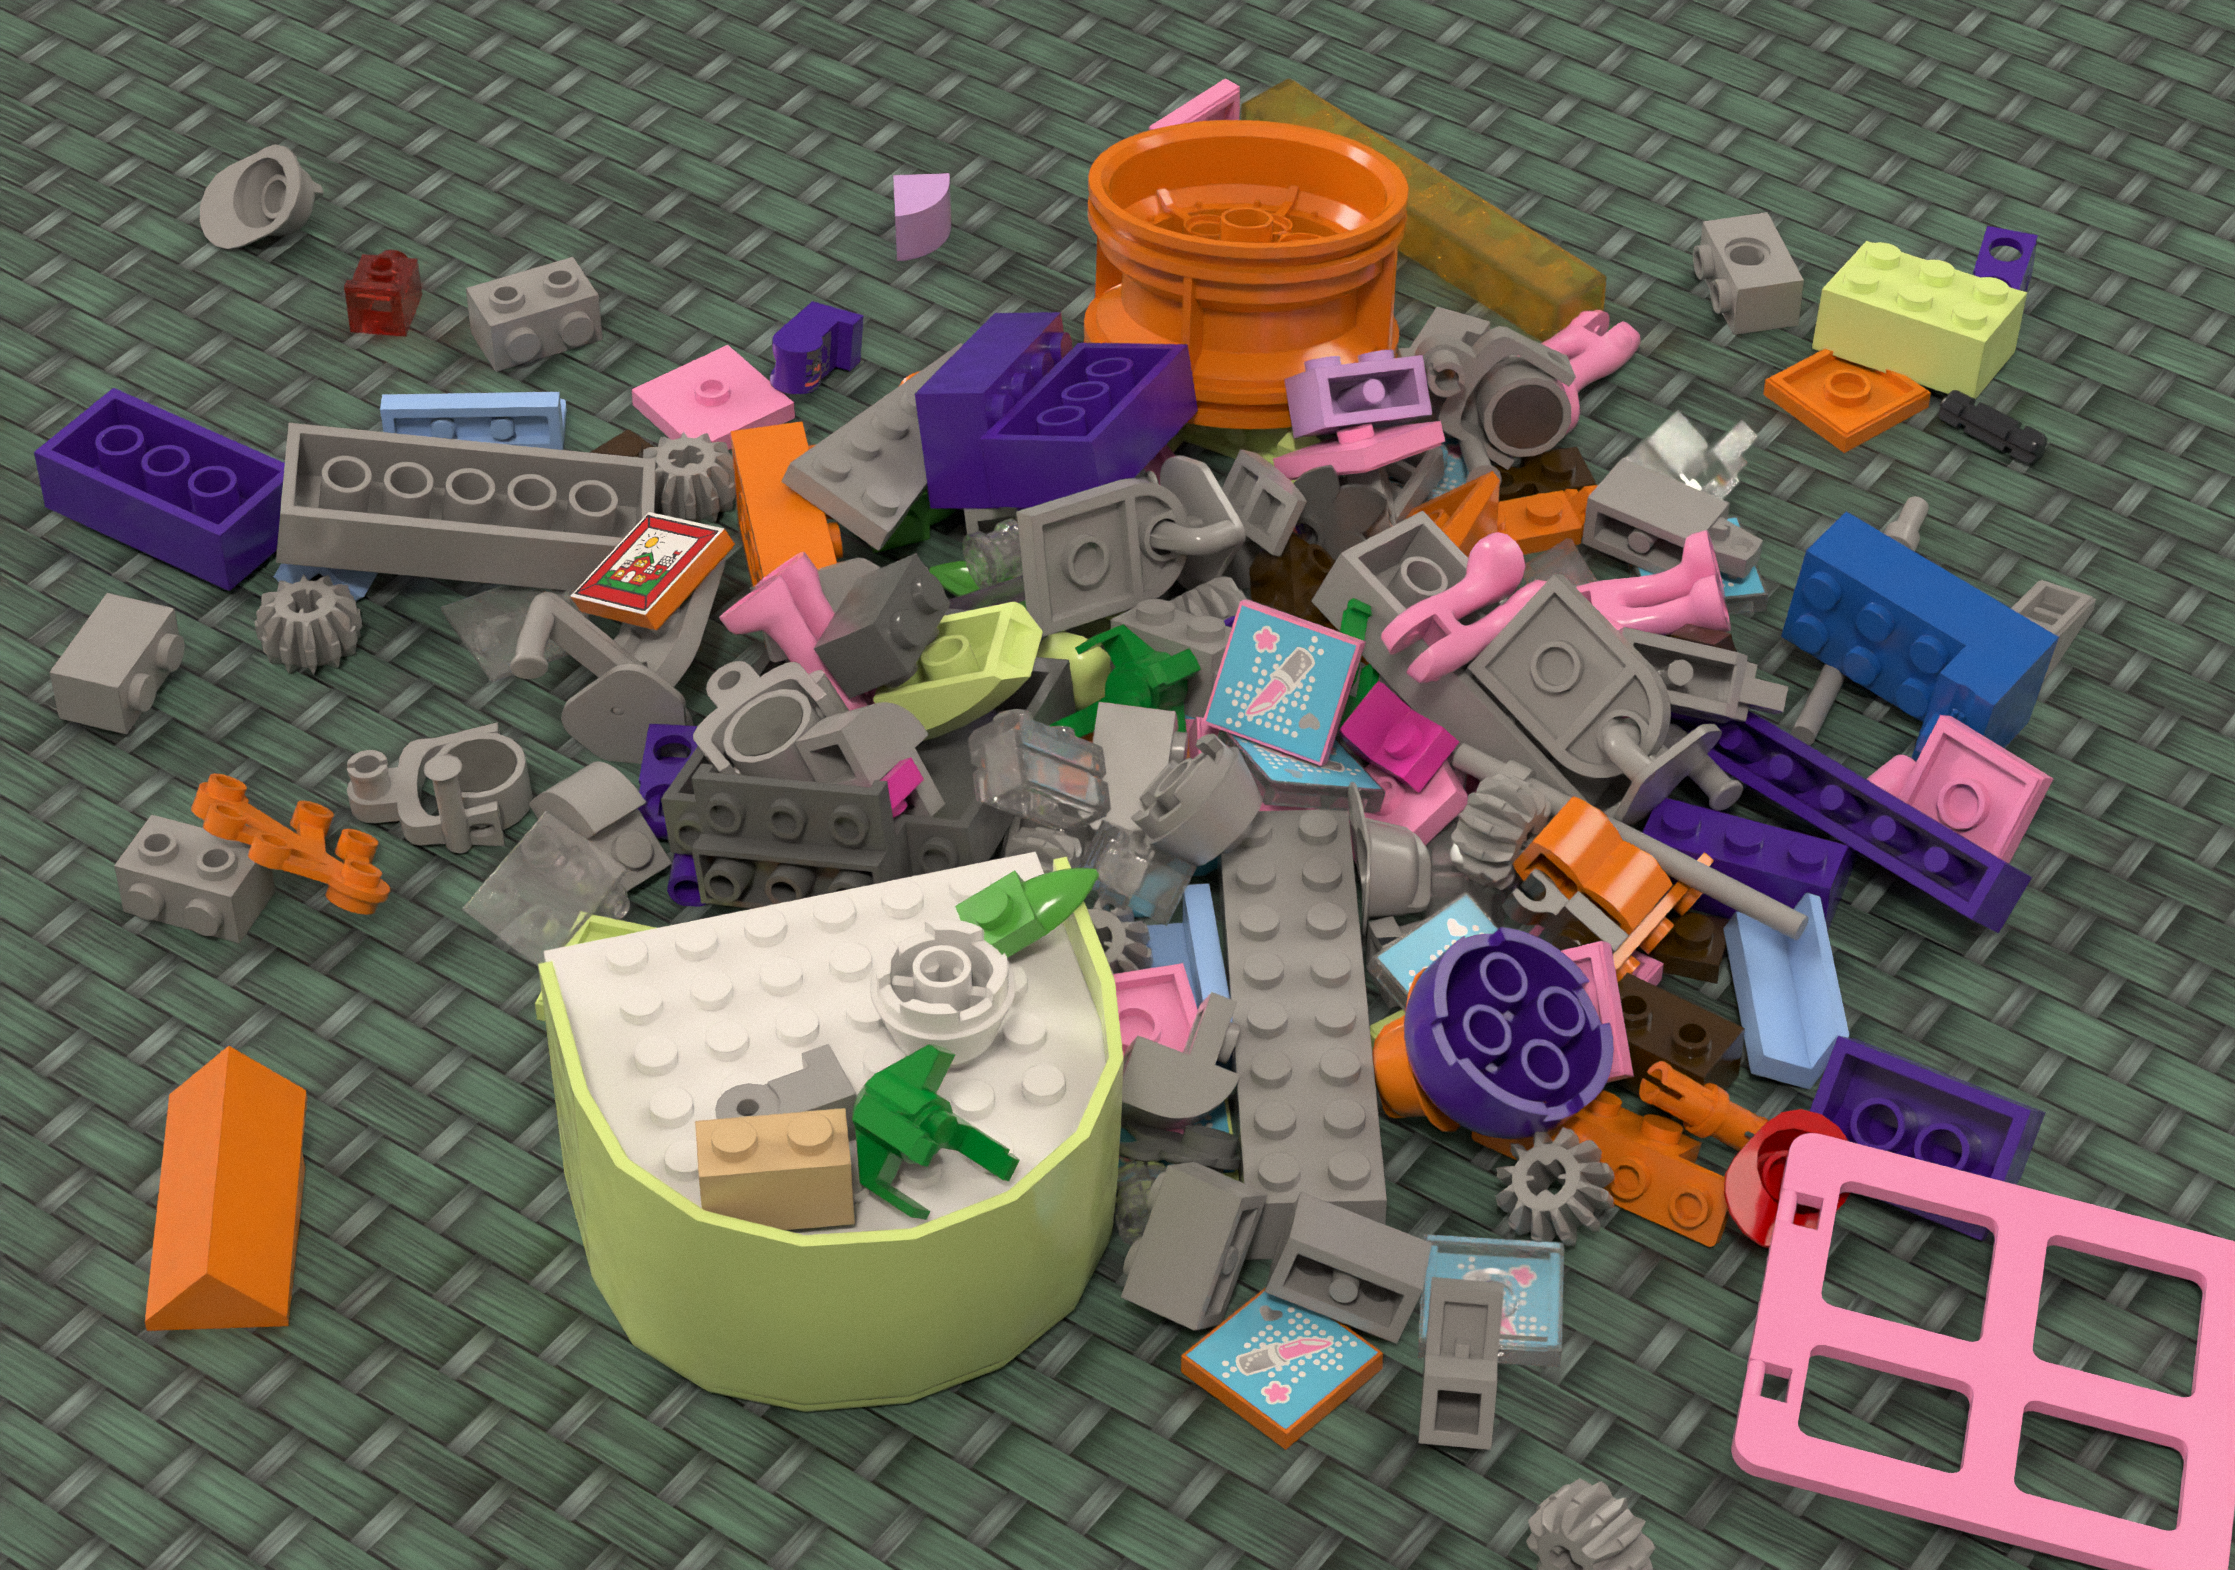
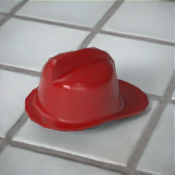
(1757, 1173)

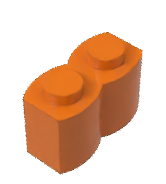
(1589, 856)

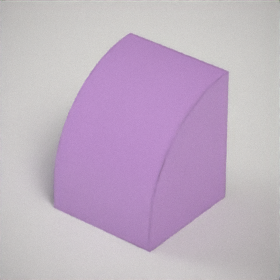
(921, 213)

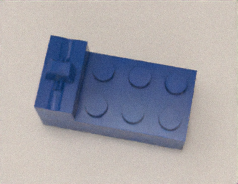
(1916, 633)

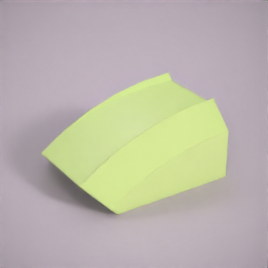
(969, 667)

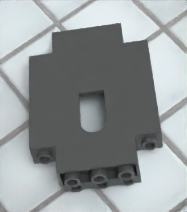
(802, 839)

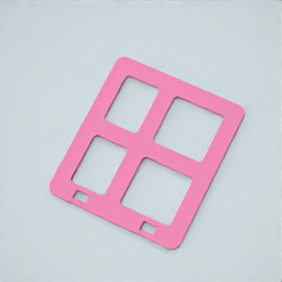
(1995, 1372)

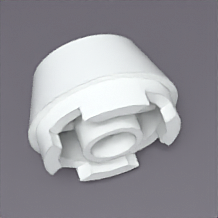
(943, 989)

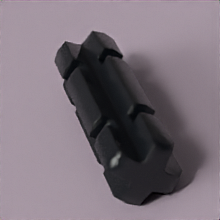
(1992, 427)

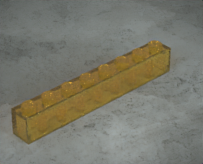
(1458, 231)

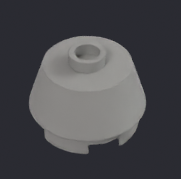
(1200, 804)

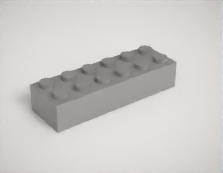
(455, 507)
(1403, 569)

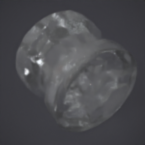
(994, 554)
(1131, 1197)

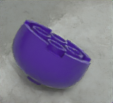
(1492, 1031)

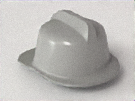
(258, 199)
(1390, 865)

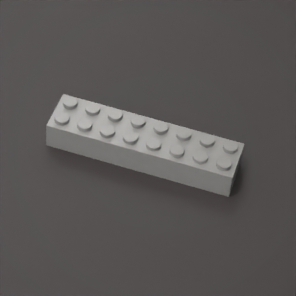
(1303, 1020)

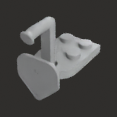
(1094, 547)
(632, 670)
(1571, 685)

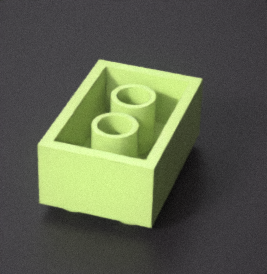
(1919, 319)

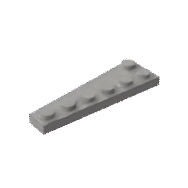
(870, 466)

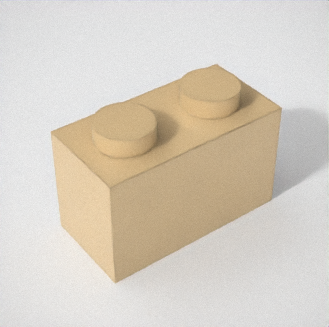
(777, 1169)

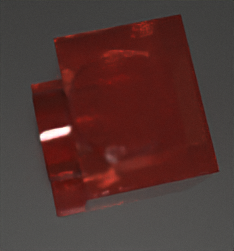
(383, 278)

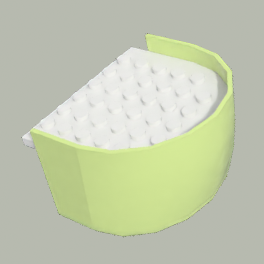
(862, 1311)

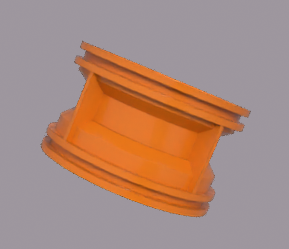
(1248, 250)

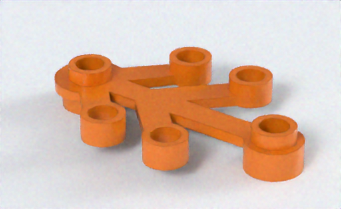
(352, 884)

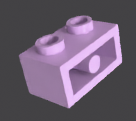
(1346, 395)

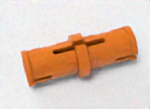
(1702, 1108)

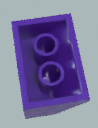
(1756, 854)
(1925, 1116)

